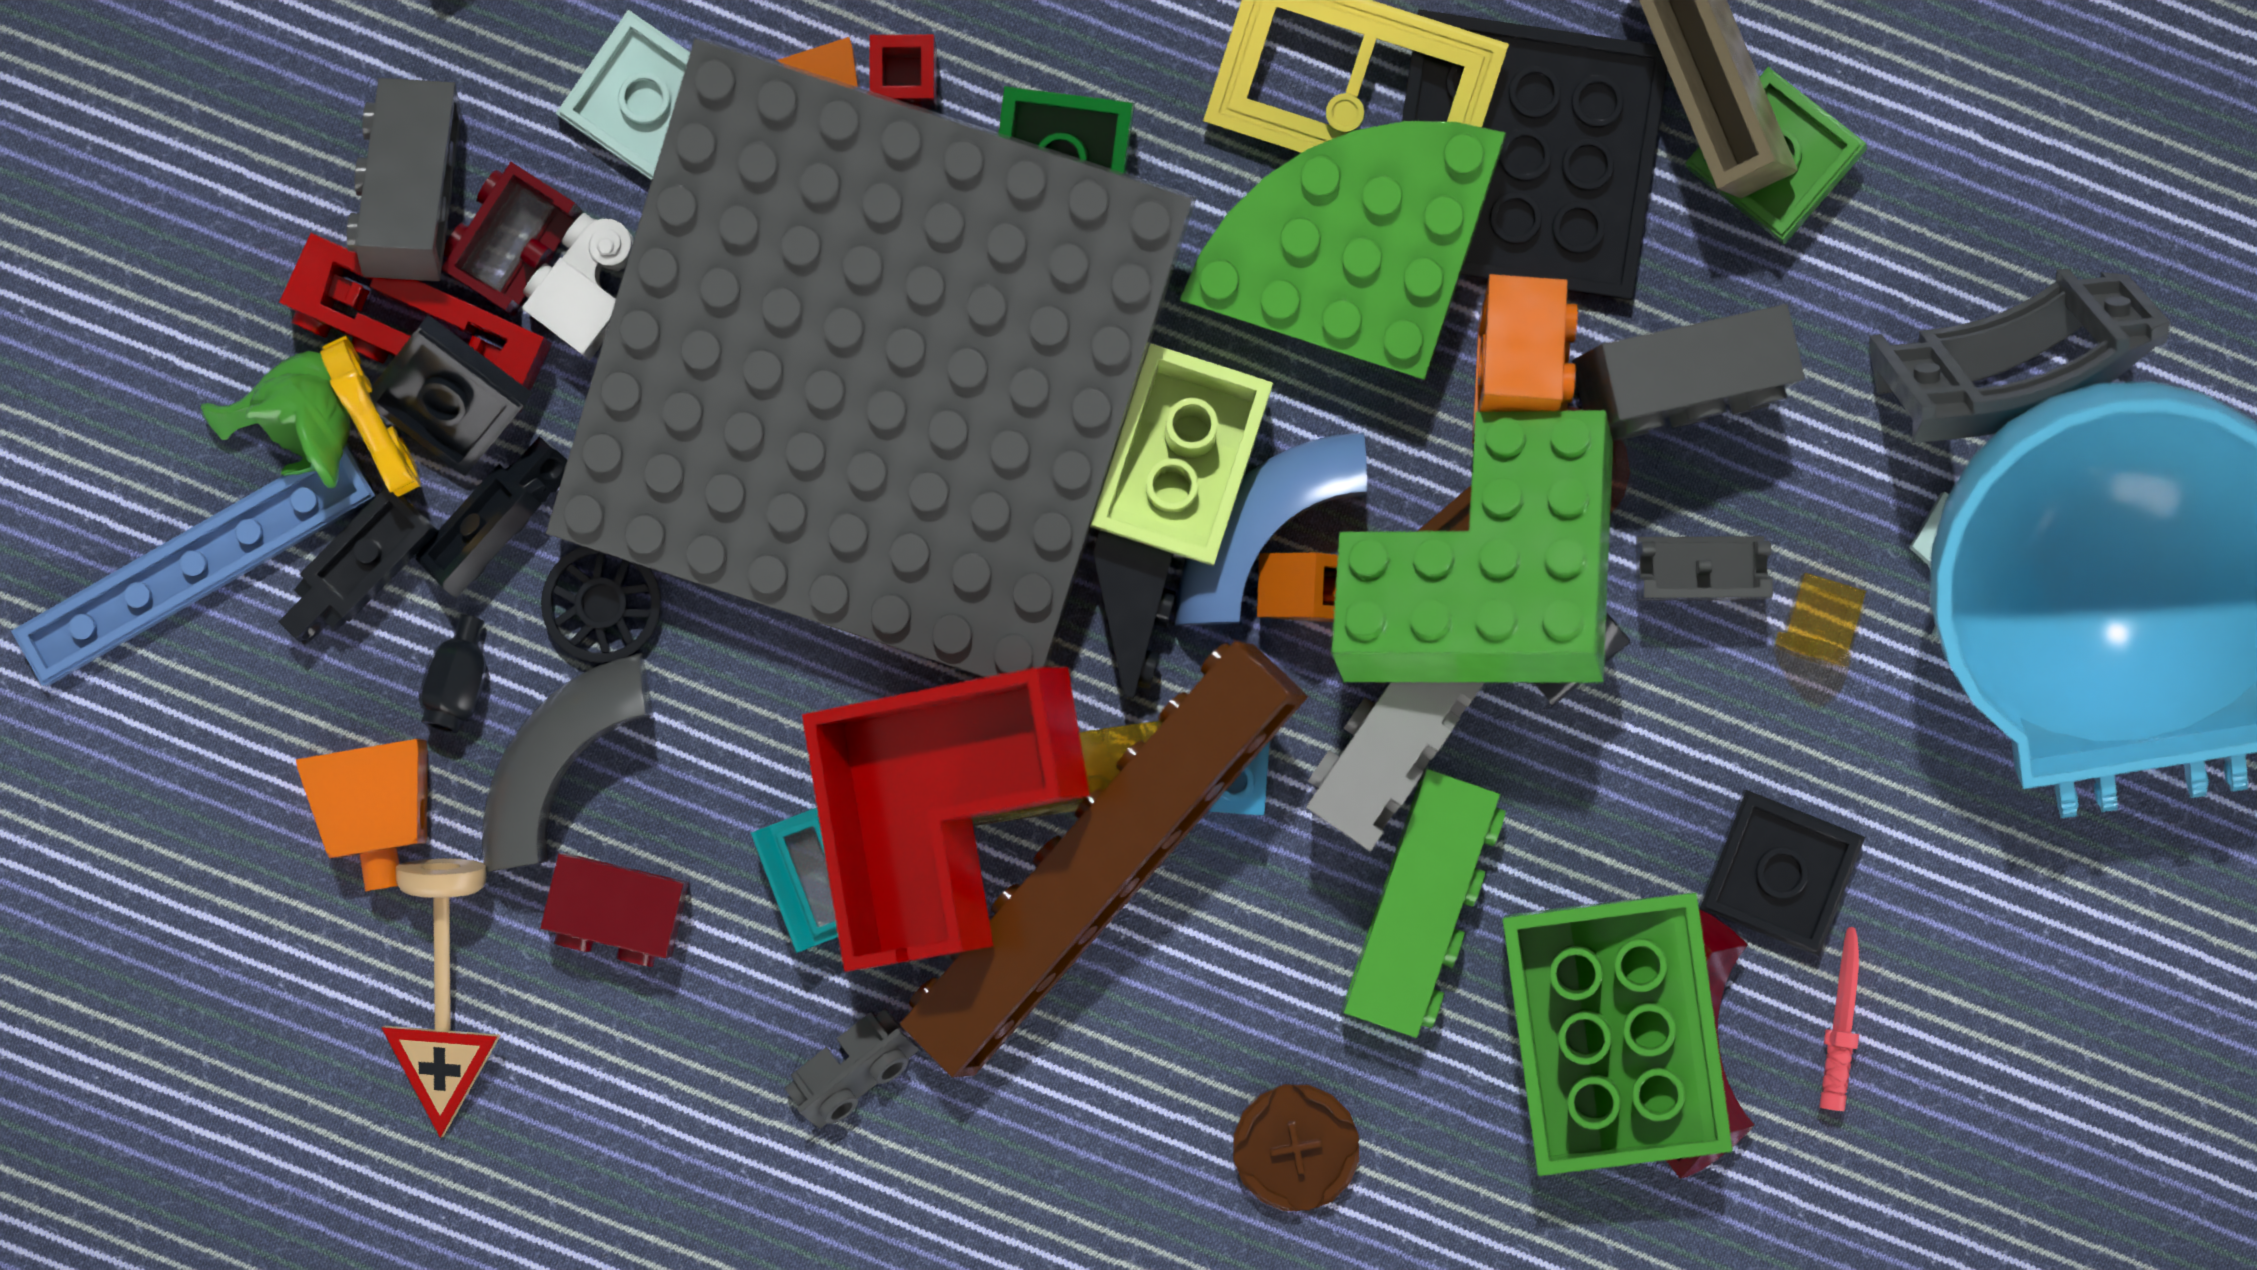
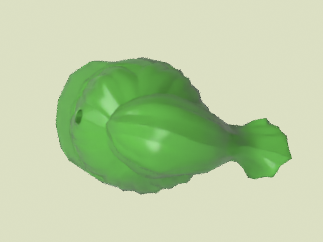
(296, 411)

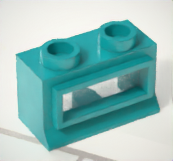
(799, 877)

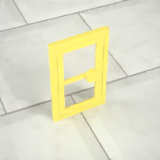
(1233, 110)

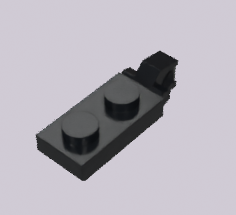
(491, 517)
(357, 565)

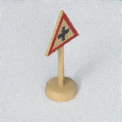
(439, 1060)

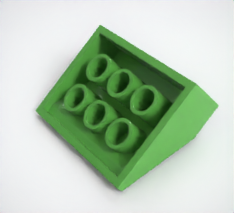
(1617, 1033)

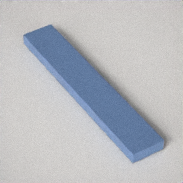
(188, 568)

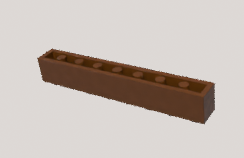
(1104, 856)

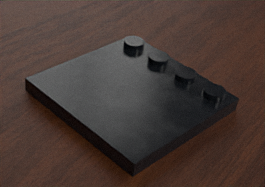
(1574, 153)

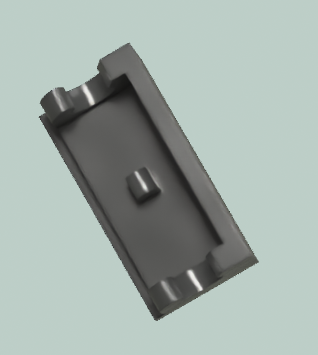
(1702, 568)

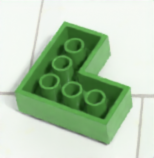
(1513, 592)

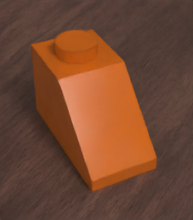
(1297, 586)

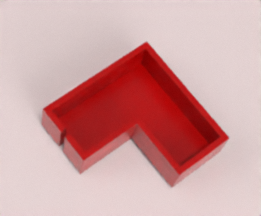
(900, 799)

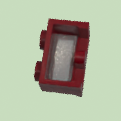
(509, 236)

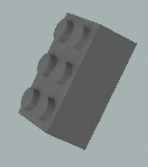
(1691, 371)

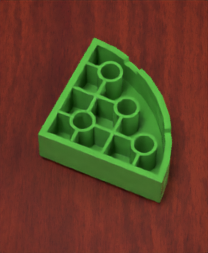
(1355, 241)

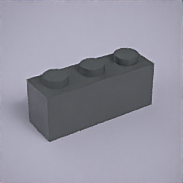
(405, 179)

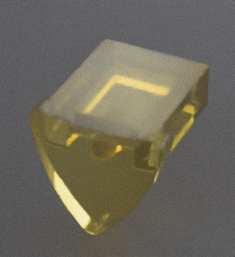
(1821, 621)

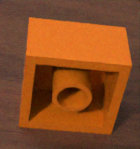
(1524, 346)

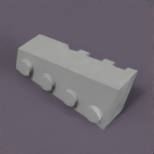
(1386, 755)

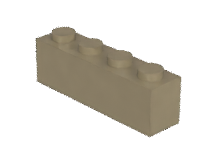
(1720, 93)

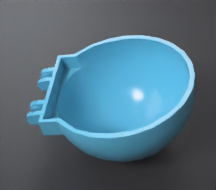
(2108, 587)

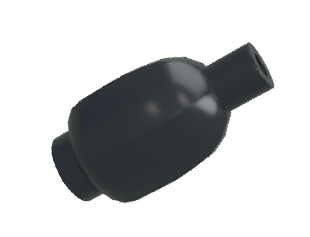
(454, 678)

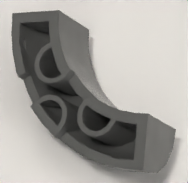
(544, 750)

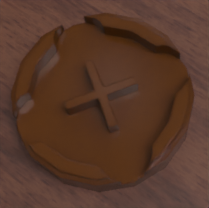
(1296, 1147)

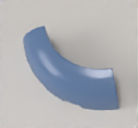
(1266, 501)

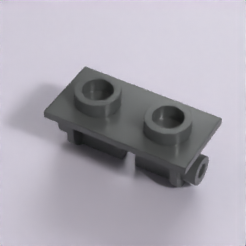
(831, 1089)

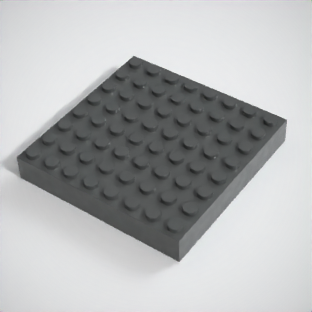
(868, 363)

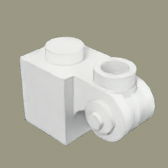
(570, 293)

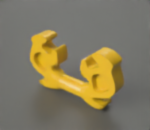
(353, 390)

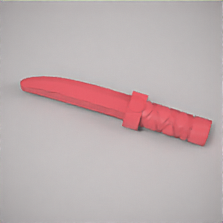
(1840, 1039)

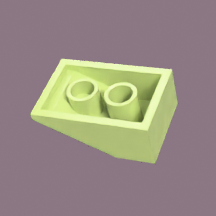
(1182, 454)

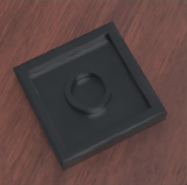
(447, 395)
(1781, 872)

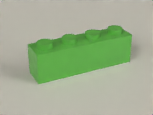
(1421, 904)

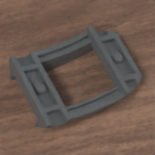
(1938, 371)

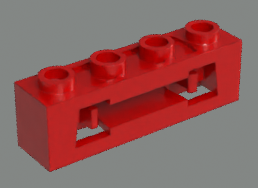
(319, 282)

